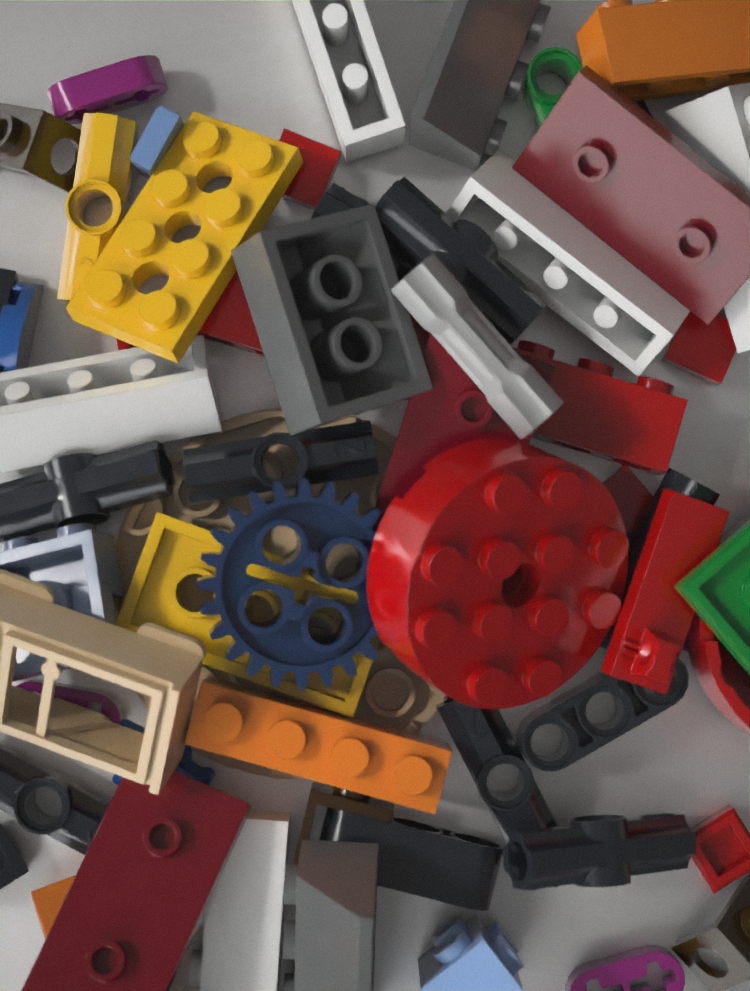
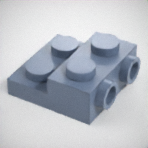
(79, 570)

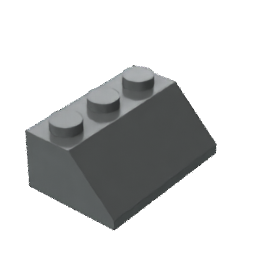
(472, 75)
(330, 318)
(334, 916)

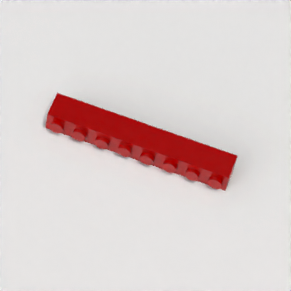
(598, 414)

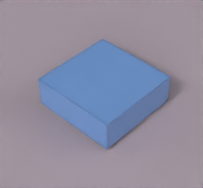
(156, 140)

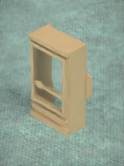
(148, 661)

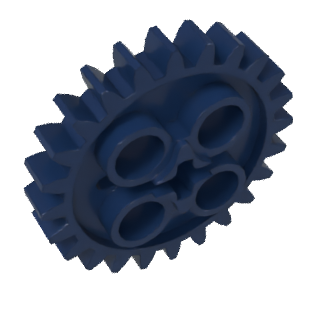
(285, 639)

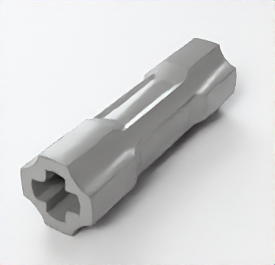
(478, 348)

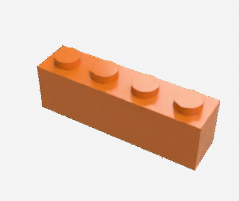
(668, 46)
(319, 744)

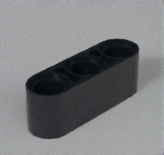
(581, 736)
(423, 857)

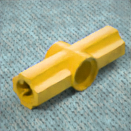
(101, 171)

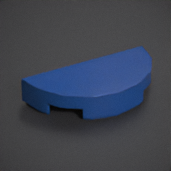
(19, 326)

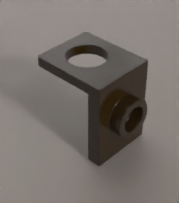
(28, 140)
(345, 801)
(727, 937)

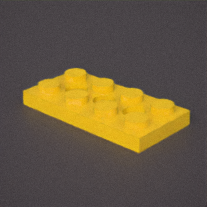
(197, 267)
(153, 597)

